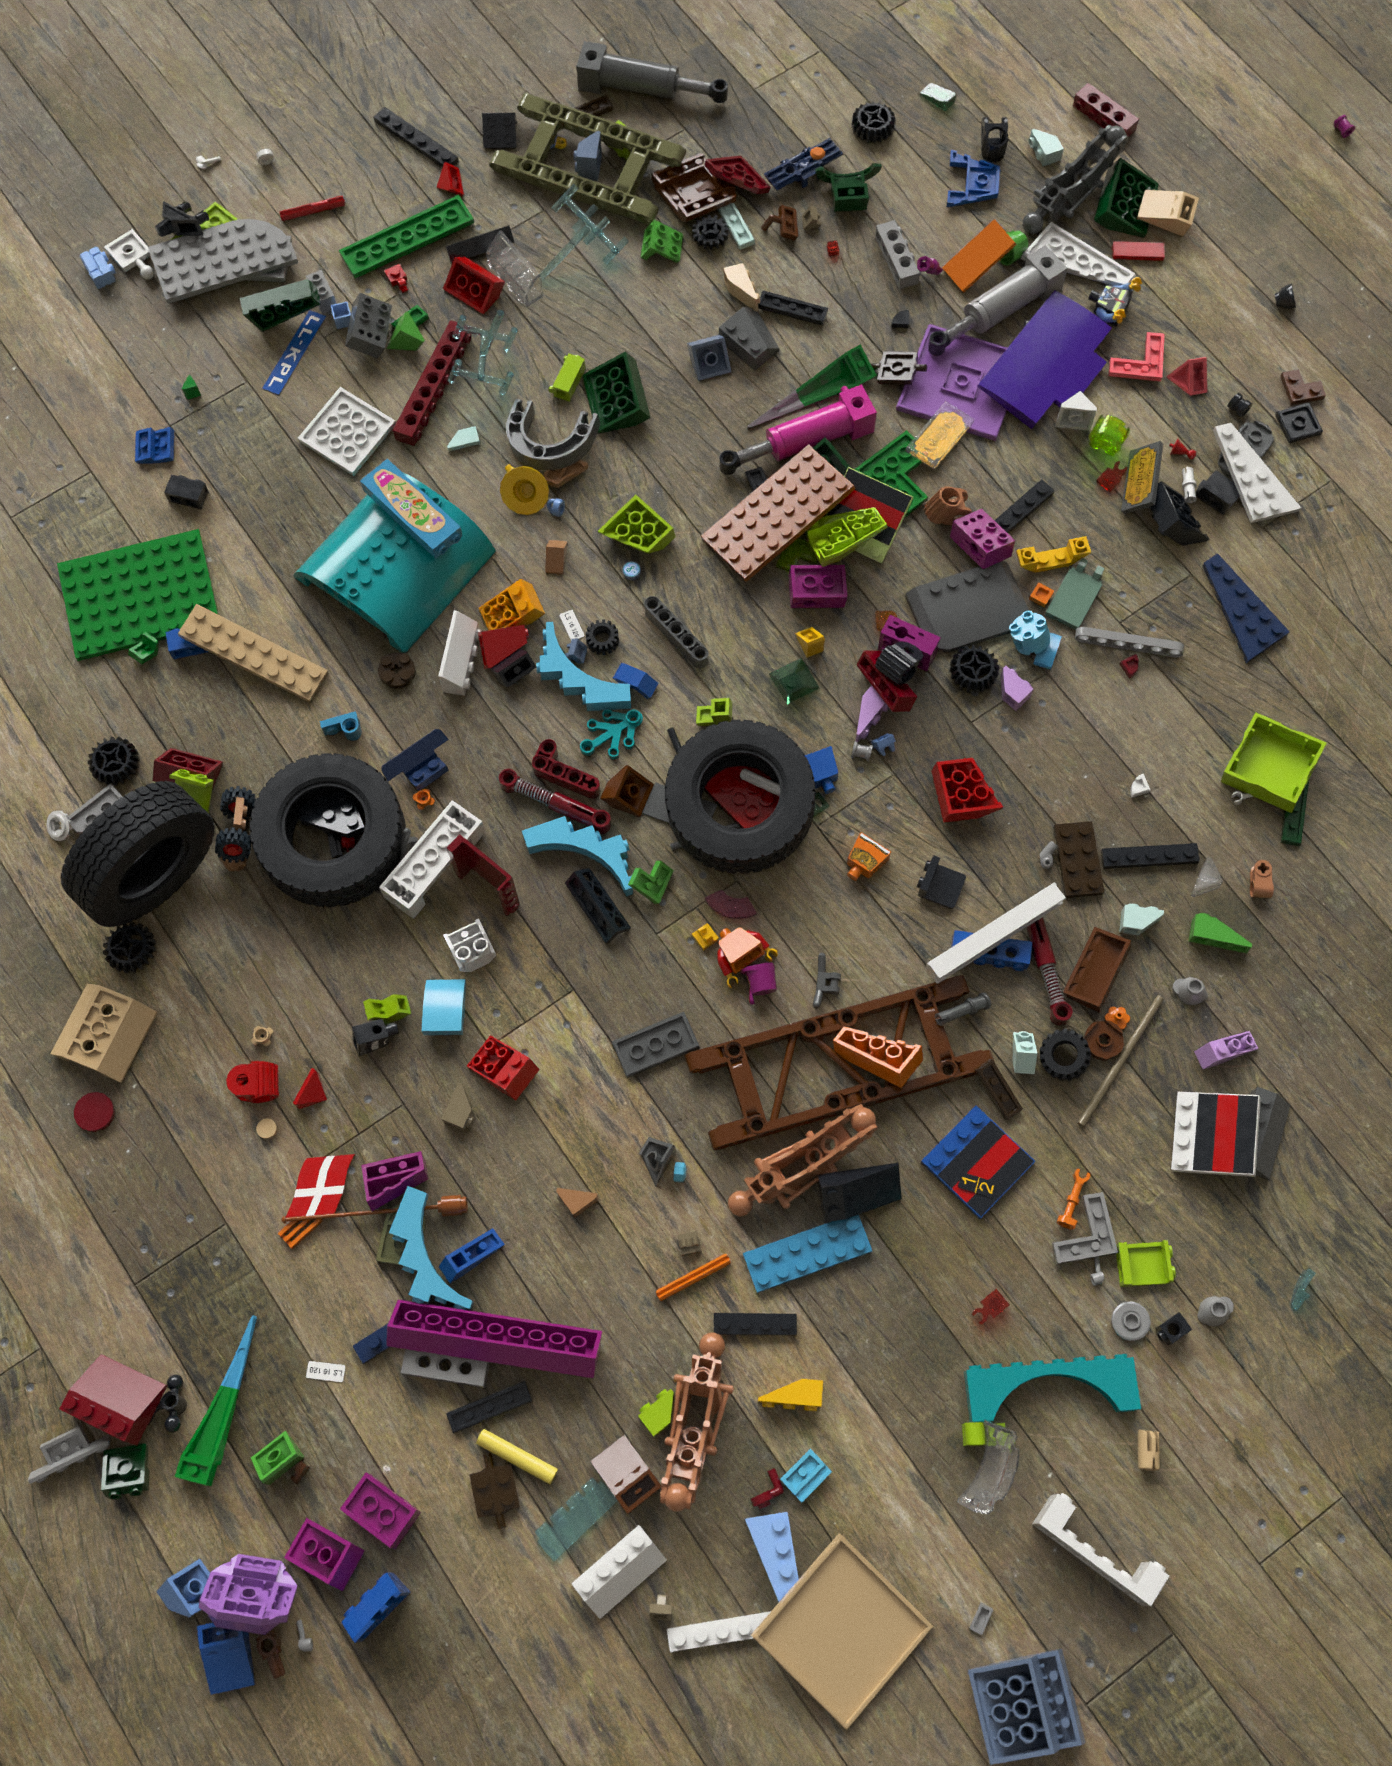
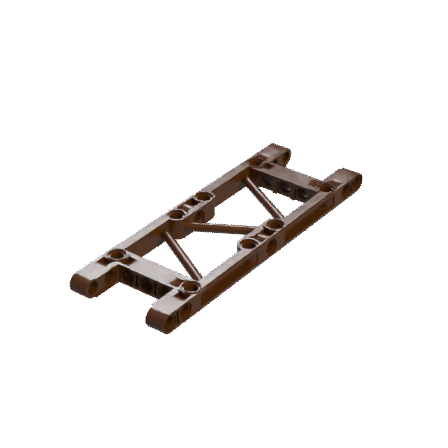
(824, 1025)

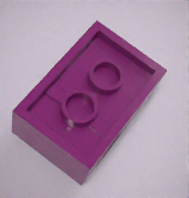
(982, 538)
(817, 586)
(897, 630)
(380, 1510)

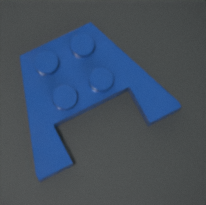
(981, 180)

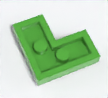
(652, 885)

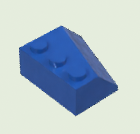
(374, 1606)

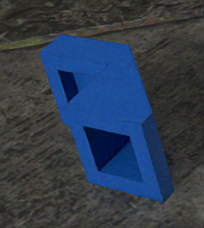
(637, 679)

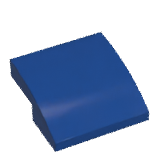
(154, 446)

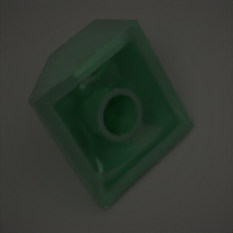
(794, 680)

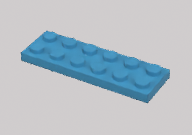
(806, 1253)

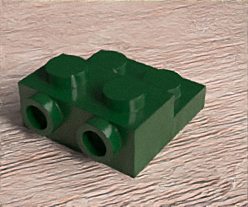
(125, 1471)

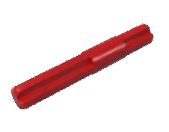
(312, 208)

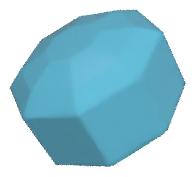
(679, 1172)

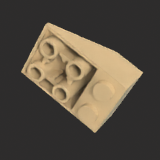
(1168, 210)

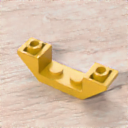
(1053, 559)

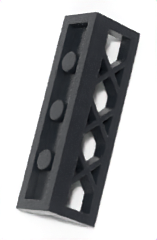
(594, 905)

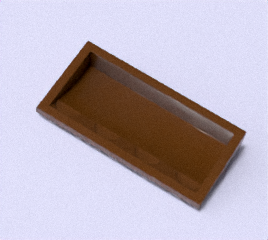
(1097, 969)

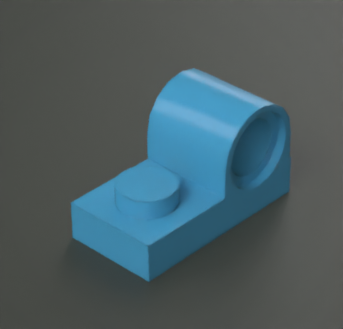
(343, 723)

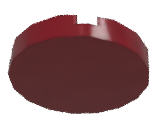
(94, 1112)

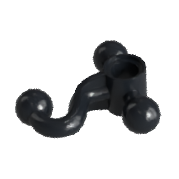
(173, 1422)

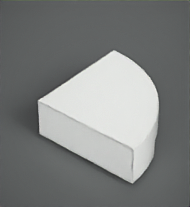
(1139, 786)

